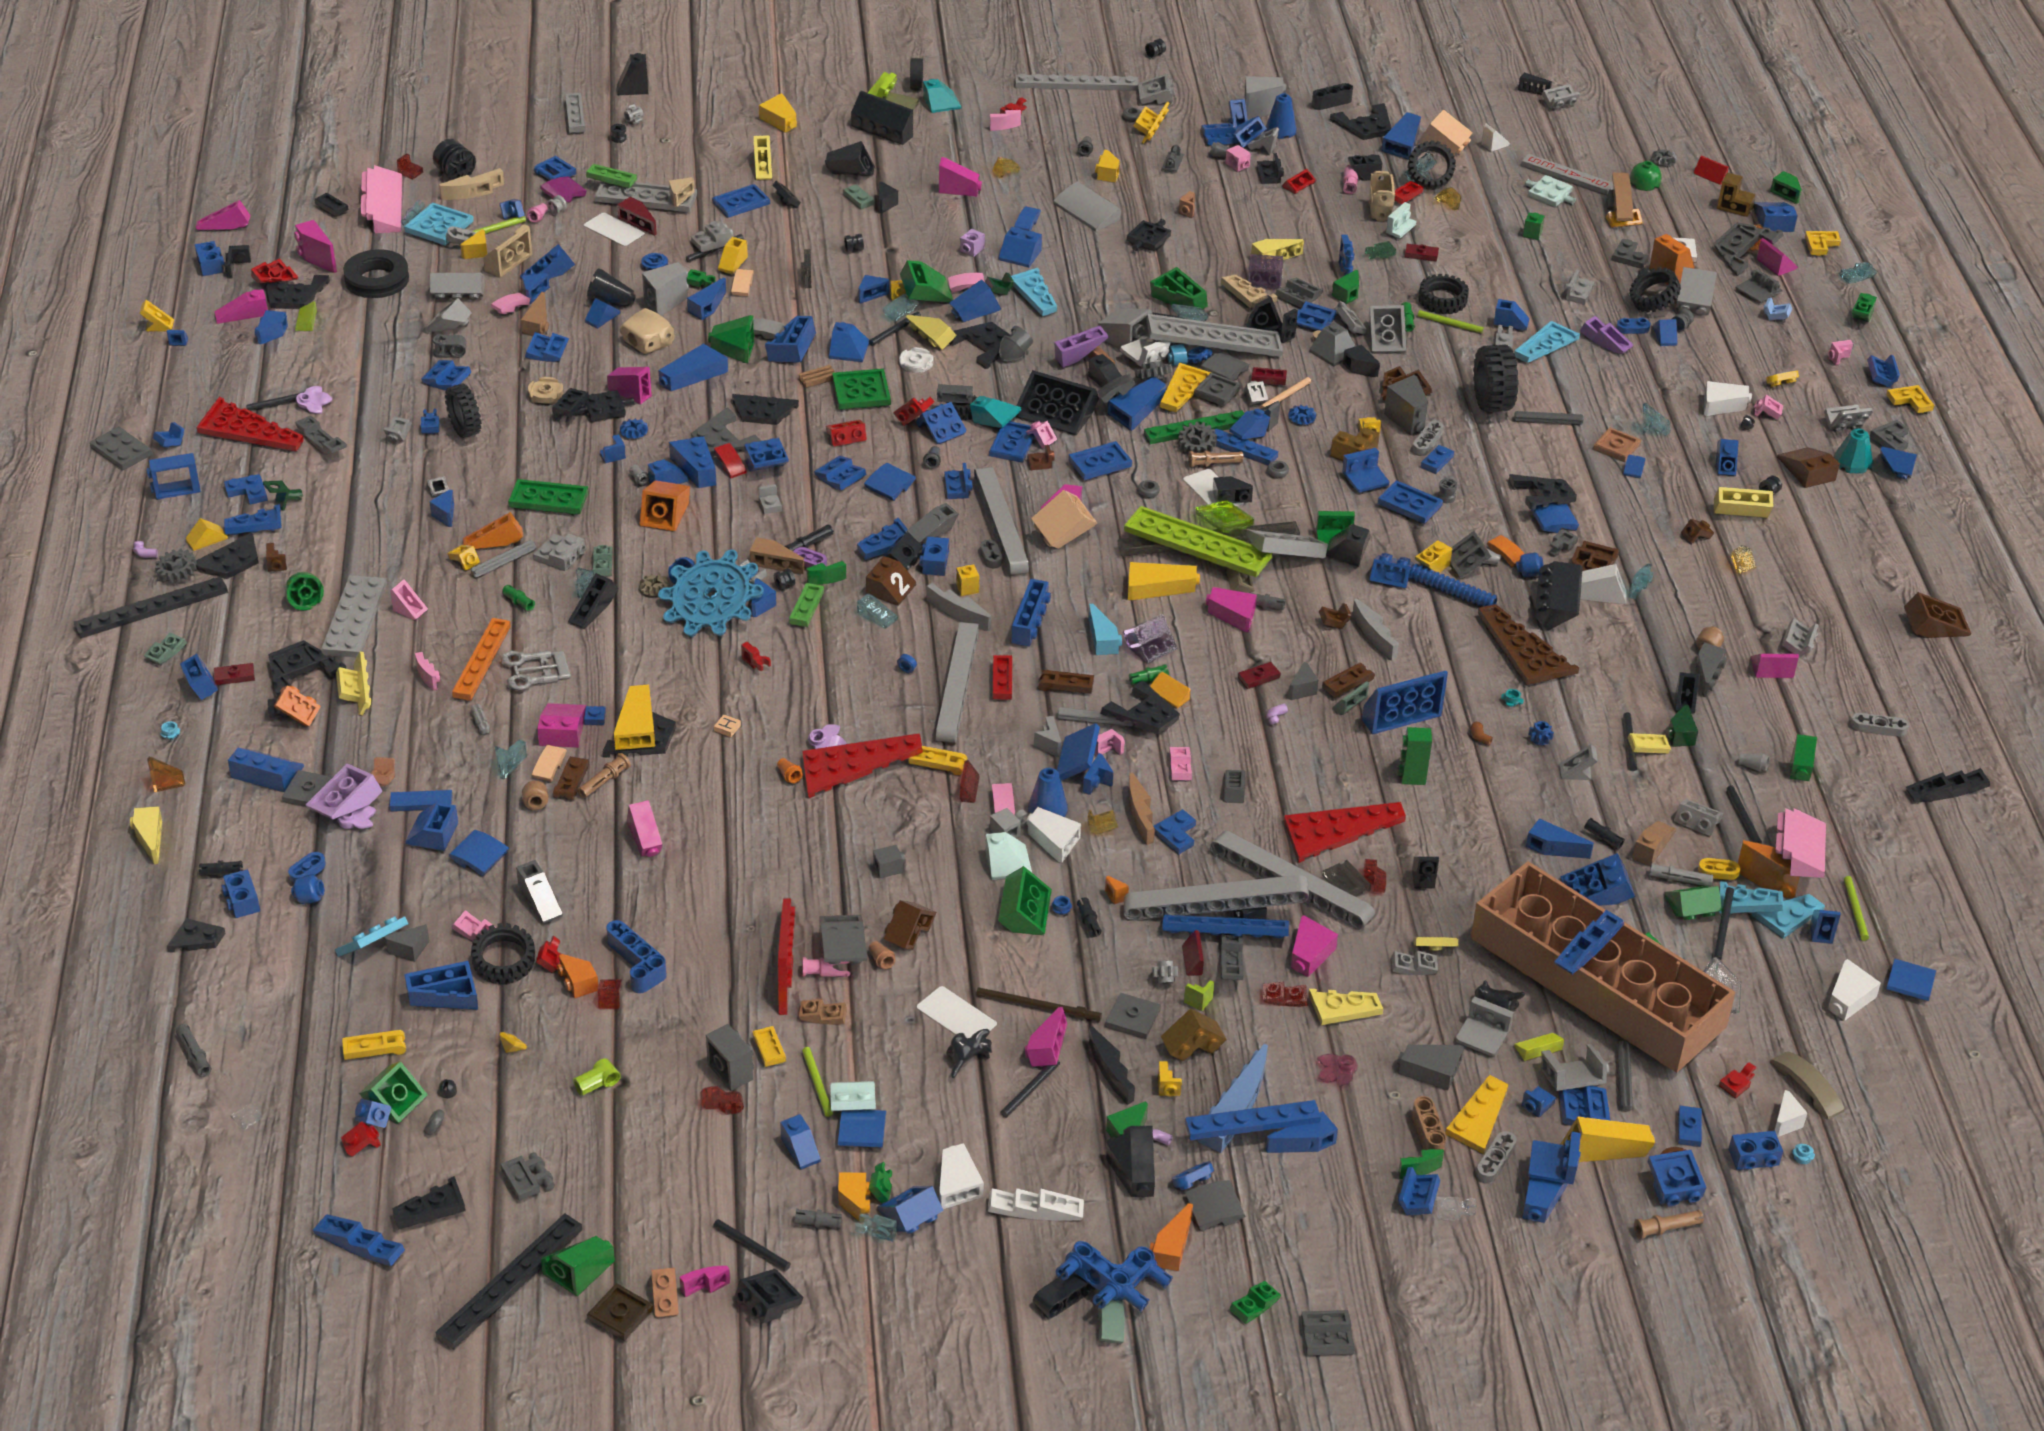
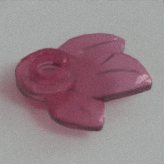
(1337, 1068)

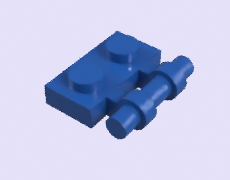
(1346, 255)

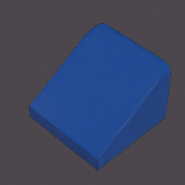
(177, 337)
(1634, 466)

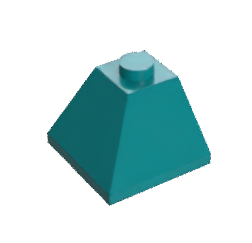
(939, 96)
(992, 411)

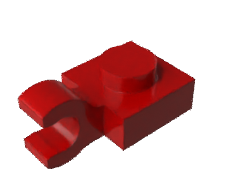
(1018, 106)
(752, 656)
(548, 955)
(1737, 1083)

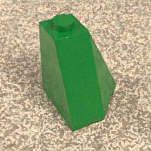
(734, 338)
(579, 1264)

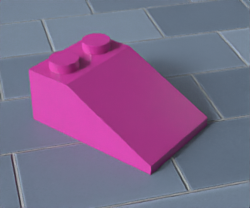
(315, 245)
(561, 725)

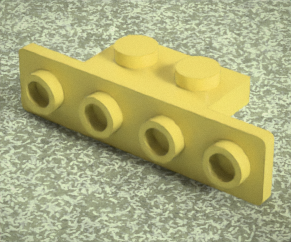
(353, 684)

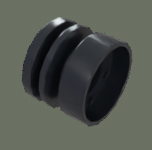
(454, 159)

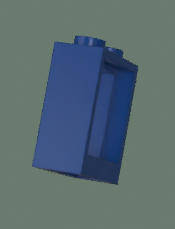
(173, 488)

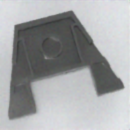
(1739, 240)
(717, 434)

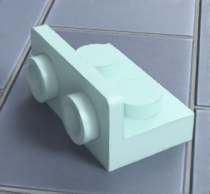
(1399, 221)
(852, 1095)

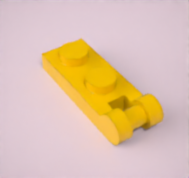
(940, 760)
(374, 1044)

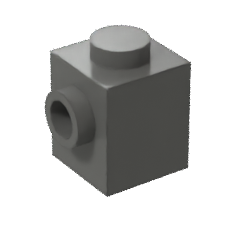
(888, 861)

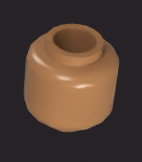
(1710, 635)
(535, 795)

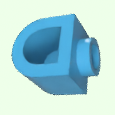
(1177, 355)

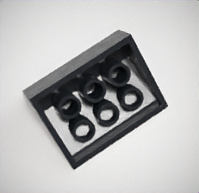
(1058, 401)

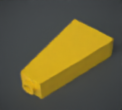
(1159, 580)
(635, 721)
(1610, 1139)

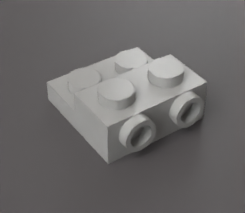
(1157, 89)
(716, 236)
(560, 551)

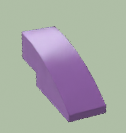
(1606, 336)

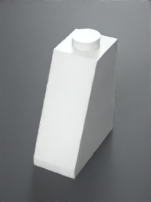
(1725, 398)
(1603, 585)
(1053, 832)
(1852, 991)
(959, 1177)

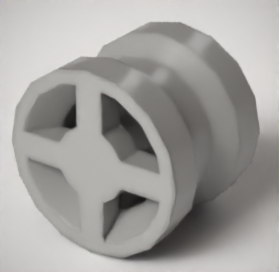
(556, 205)

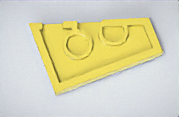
(1337, 1007)

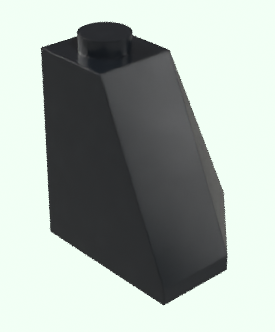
(634, 76)
(850, 160)
(1263, 315)
(1349, 545)
(1133, 1160)

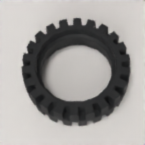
(1439, 148)
(1658, 301)
(1443, 304)
(463, 410)
(503, 972)

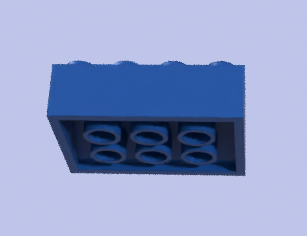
(1405, 703)

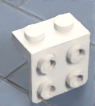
(1143, 352)

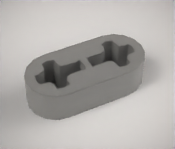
(460, 235)

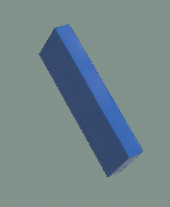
(418, 799)

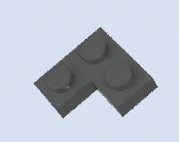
(1626, 254)
(1890, 435)

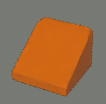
(1115, 889)

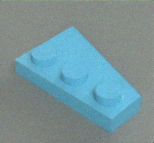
(1794, 915)
(374, 934)

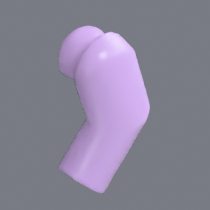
(143, 552)
(1274, 712)
(1162, 1137)

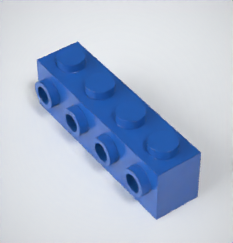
(1030, 612)

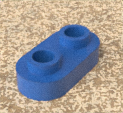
(1633, 325)
(307, 866)
(1201, 1171)

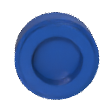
(907, 663)

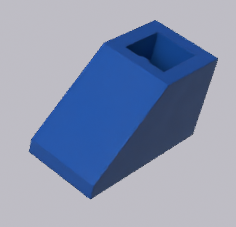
(1510, 314)
(271, 326)
(1727, 457)

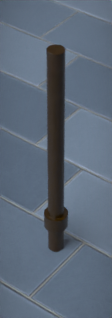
(1079, 1011)

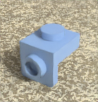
(1778, 311)

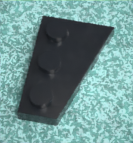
(437, 1204)

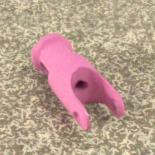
(1350, 180)
(823, 968)

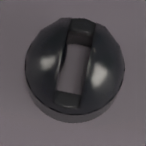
(1747, 422)
(451, 1088)

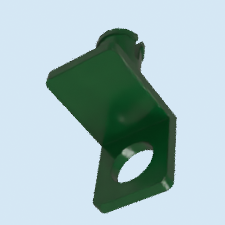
(283, 494)

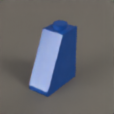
(975, 302)

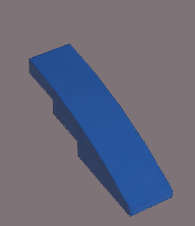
(1589, 943)
(357, 1240)

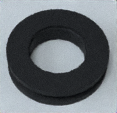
(373, 260)

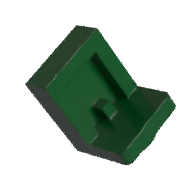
(1000, 286)

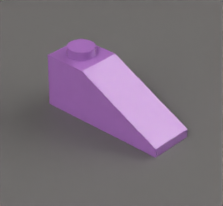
(1074, 348)

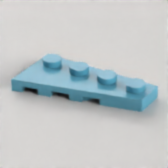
(1032, 288)
(1545, 341)

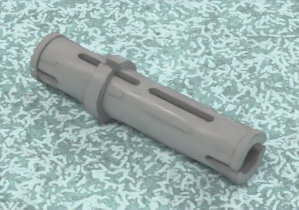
(1672, 873)

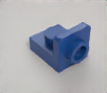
(511, 208)
(1537, 1101)

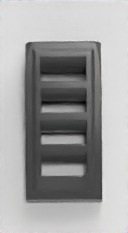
(1234, 786)

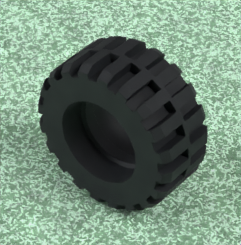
(1495, 378)

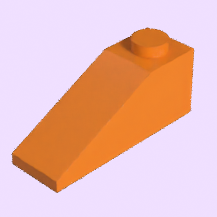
(496, 534)
(1172, 1240)

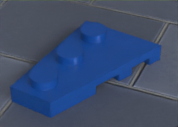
(253, 523)
(881, 542)

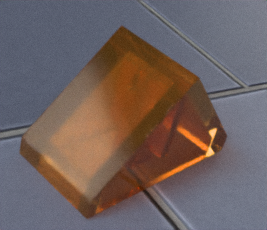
(164, 775)

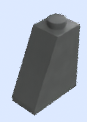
(1431, 1063)

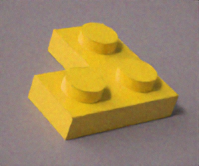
(1819, 240)
(1912, 395)

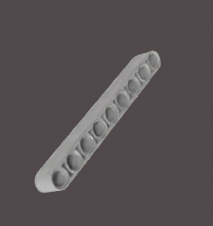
(1001, 521)
(957, 682)
(1267, 865)
(1216, 897)

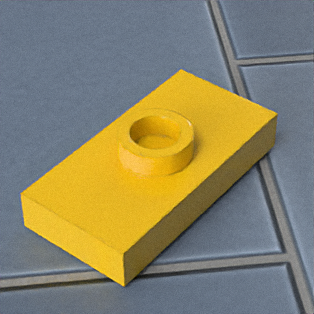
(769, 1046)

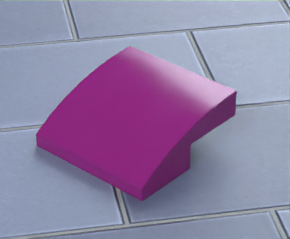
(564, 187)

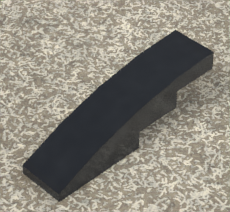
(1945, 787)
(1109, 1063)

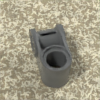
(449, 346)

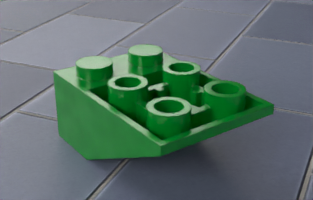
(924, 282)

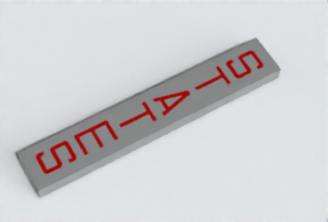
(1567, 174)

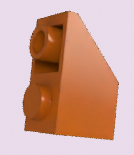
(578, 975)

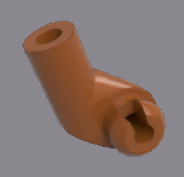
(1479, 735)

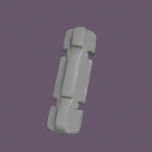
(480, 719)

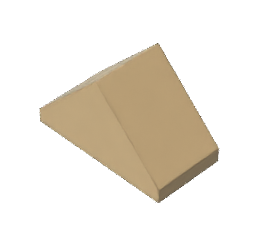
(680, 190)

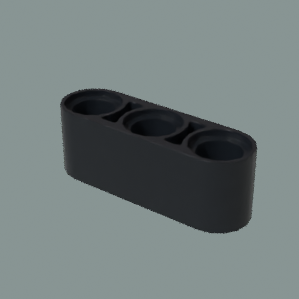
(1332, 96)
(1061, 1294)

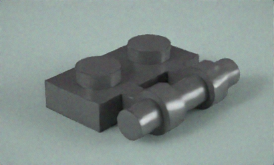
(522, 1180)

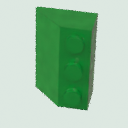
(1025, 903)

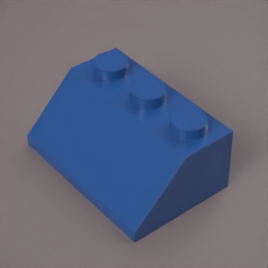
(263, 769)

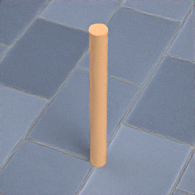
(1288, 392)

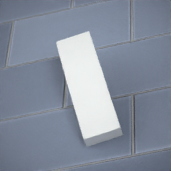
(1040, 1206)

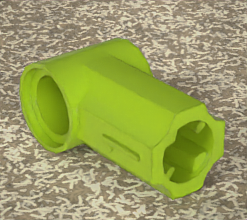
(602, 1074)

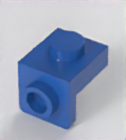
(170, 438)
(372, 1113)

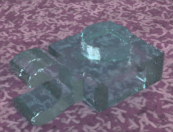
(880, 1226)

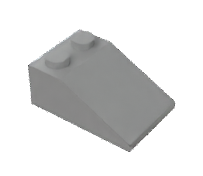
(1387, 329)

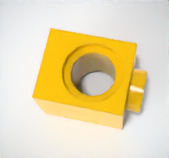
(967, 580)

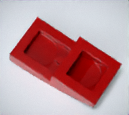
(730, 460)

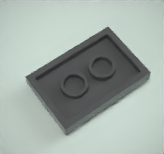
(121, 448)

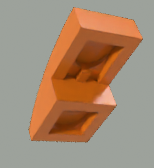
(1506, 548)

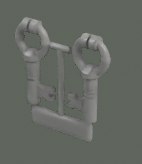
(561, 665)

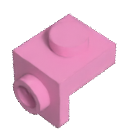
(1108, 741)

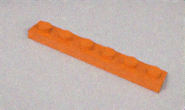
(481, 659)

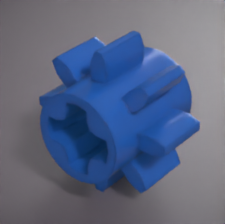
(1541, 733)

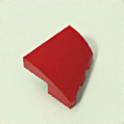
(273, 272)

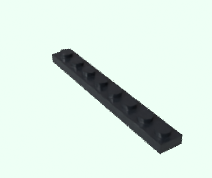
(150, 607)
(507, 1281)

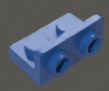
(958, 483)

